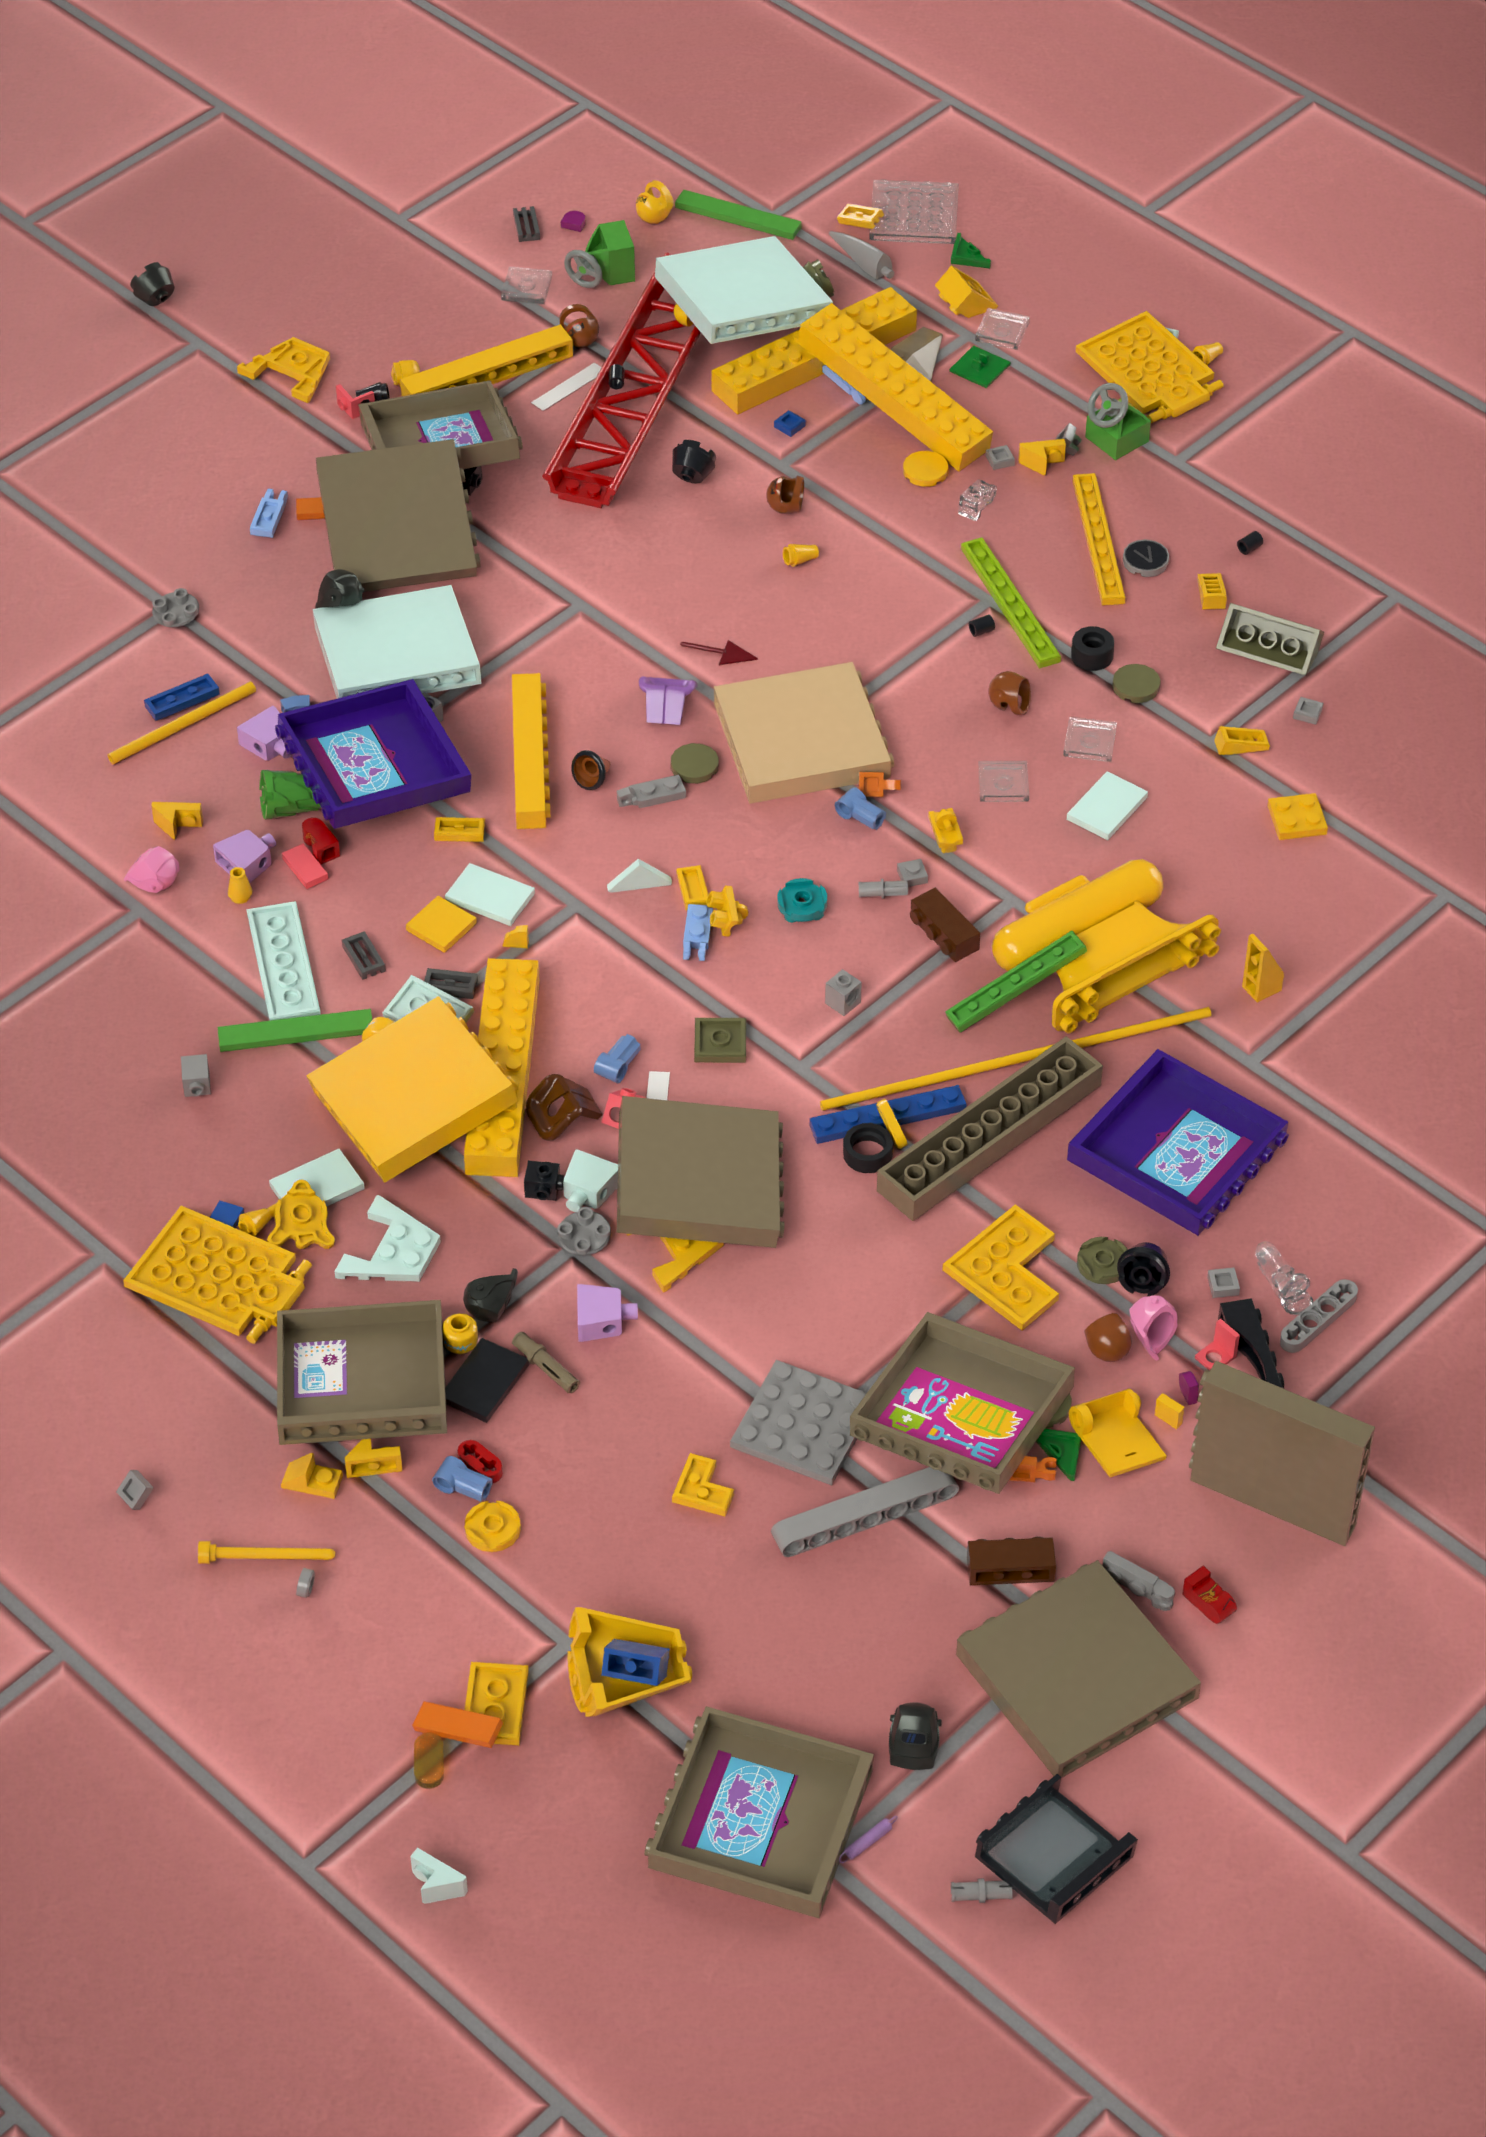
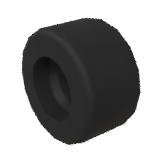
(1092, 648)

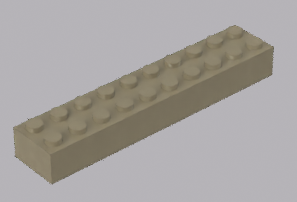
(989, 1128)

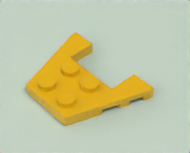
(294, 359)
(685, 1255)

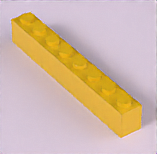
(495, 363)
(528, 751)

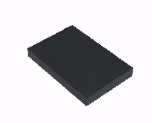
(485, 1380)

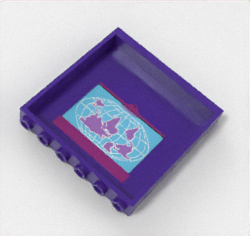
(373, 753)
(1178, 1142)

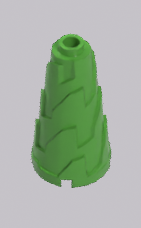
(284, 794)

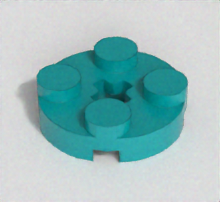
(793, 910)

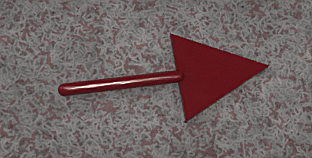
(731, 653)

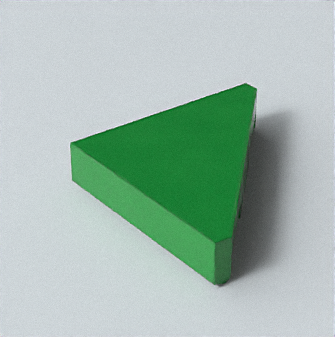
(967, 254)
(1063, 1447)

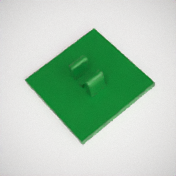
(980, 366)

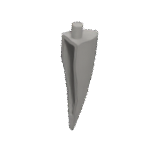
(868, 257)

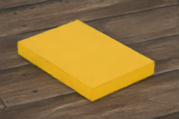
(500, 1693)

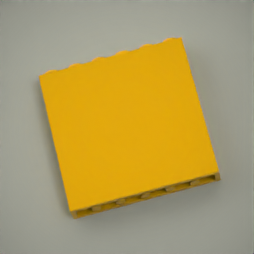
(413, 1088)

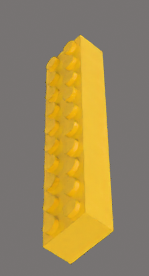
(787, 364)
(895, 387)
(508, 1033)

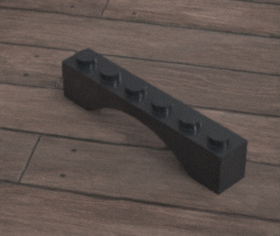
(1253, 1339)

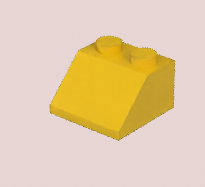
(964, 293)

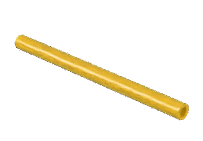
(181, 723)

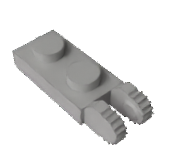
(1139, 1581)

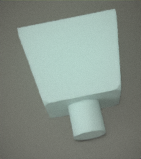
(589, 1181)

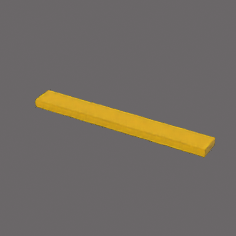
(1098, 539)

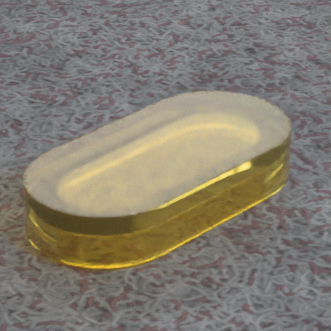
(428, 1760)

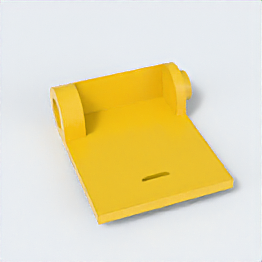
(1115, 1433)

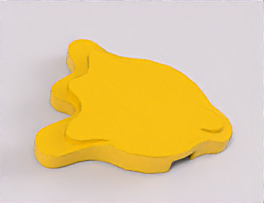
(301, 1217)

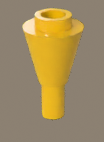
(254, 1221)

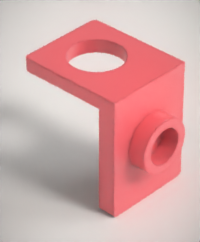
(350, 404)
(614, 1100)
(1224, 1343)

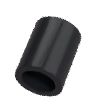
(616, 376)
(1250, 542)
(981, 625)

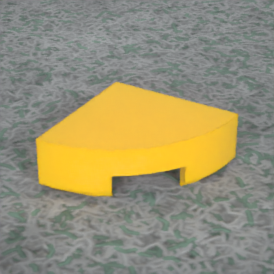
(517, 938)

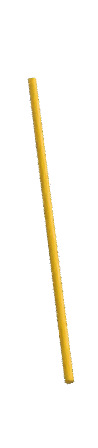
(1010, 1059)

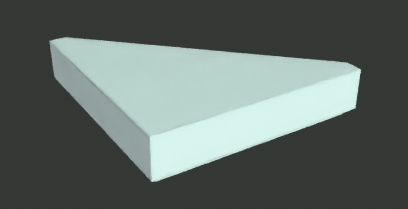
(639, 876)

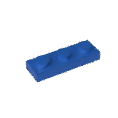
(181, 697)

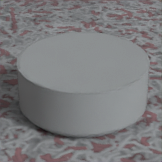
(305, 1583)

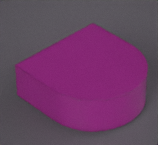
(573, 220)
(1189, 1387)

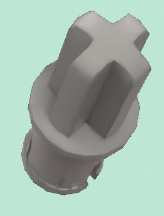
(883, 888)

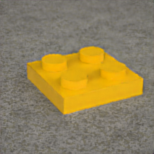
(1297, 816)

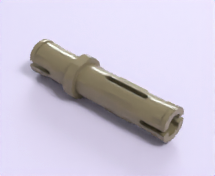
(537, 1355)

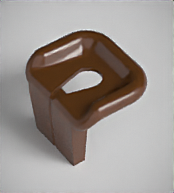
(576, 1103)

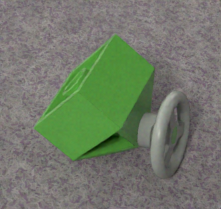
(606, 257)
(1117, 425)

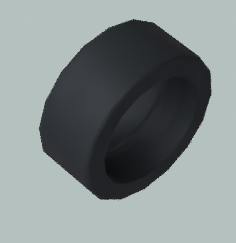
(867, 1132)

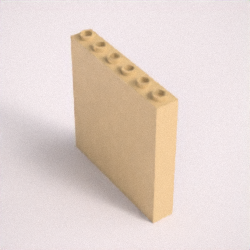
(801, 731)

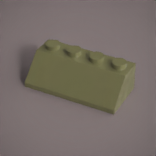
(1269, 639)

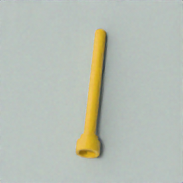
(209, 1552)

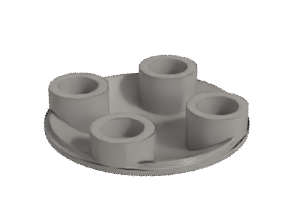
(175, 608)
(584, 1232)

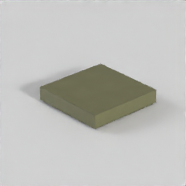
(720, 1040)

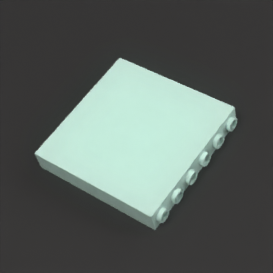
(741, 289)
(396, 641)

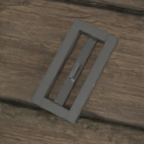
(525, 213)
(370, 969)
(450, 981)

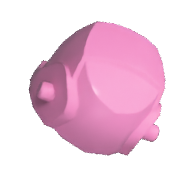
(153, 870)
(1153, 1323)

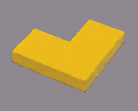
(697, 1491)

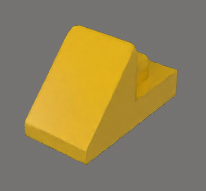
(1040, 453)
(174, 814)
(367, 1461)
(306, 1477)

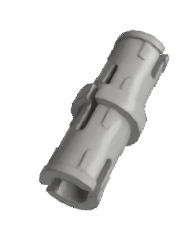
(980, 1890)

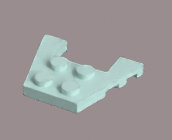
(402, 1252)

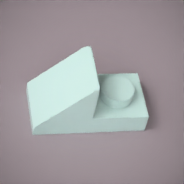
(440, 1879)

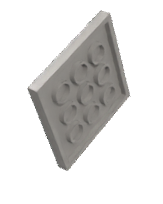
(799, 1422)

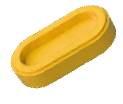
(891, 1123)

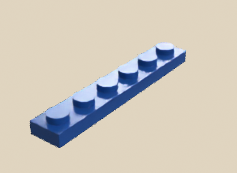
(906, 1110)

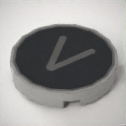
(1146, 558)

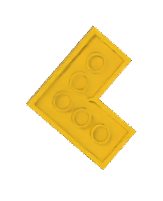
(995, 1271)

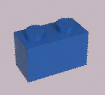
(635, 1662)

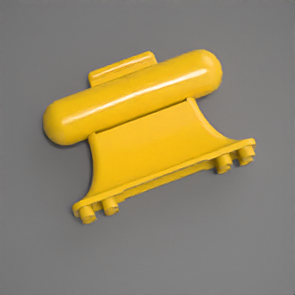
(1122, 939)

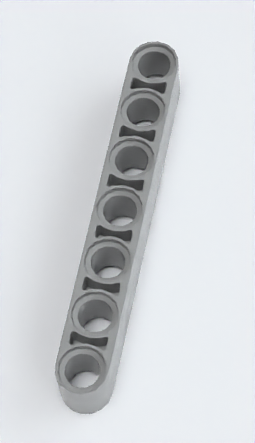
(863, 1510)

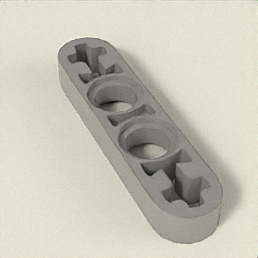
(1316, 1314)

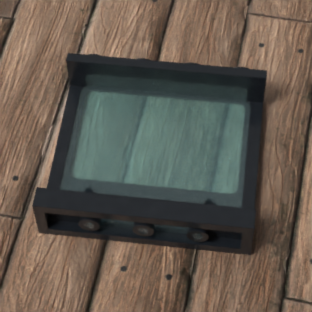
(1052, 1851)

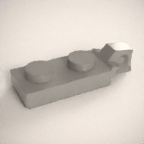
(652, 792)

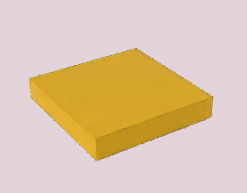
(441, 924)

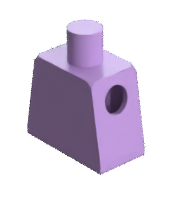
(260, 737)
(245, 851)
(601, 1312)

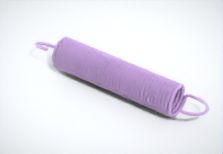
(868, 1838)

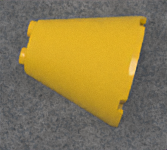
(594, 1631)

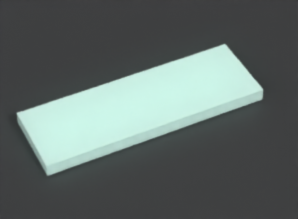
(283, 961)

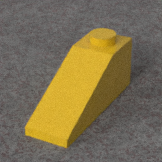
(1261, 972)

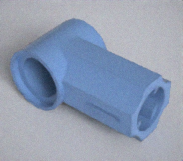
(856, 805)
(615, 1062)
(455, 1476)

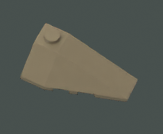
(920, 350)

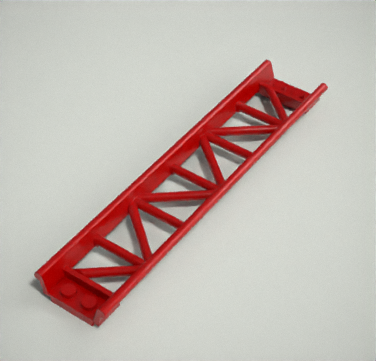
(577, 482)

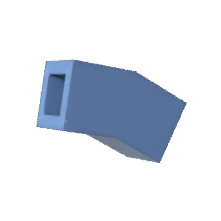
(294, 702)

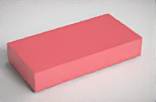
(305, 866)

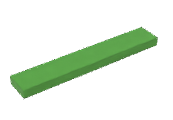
(738, 214)
(1016, 981)
(293, 1030)

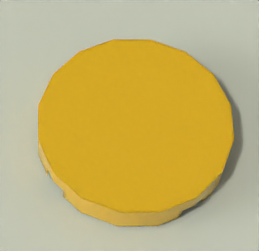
(925, 468)
(492, 1526)

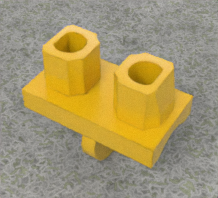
(946, 829)
(728, 910)

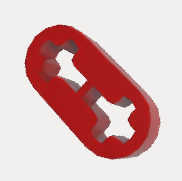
(482, 1459)

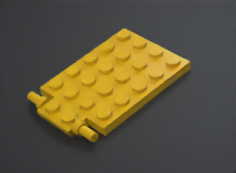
(1150, 367)
(218, 1274)

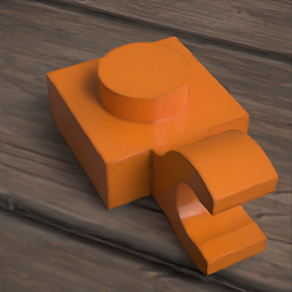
(873, 784)
(1031, 1469)

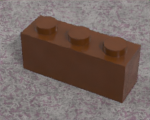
(945, 925)
(1011, 1561)

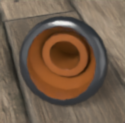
(589, 769)

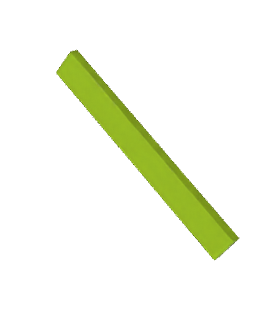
(1011, 603)

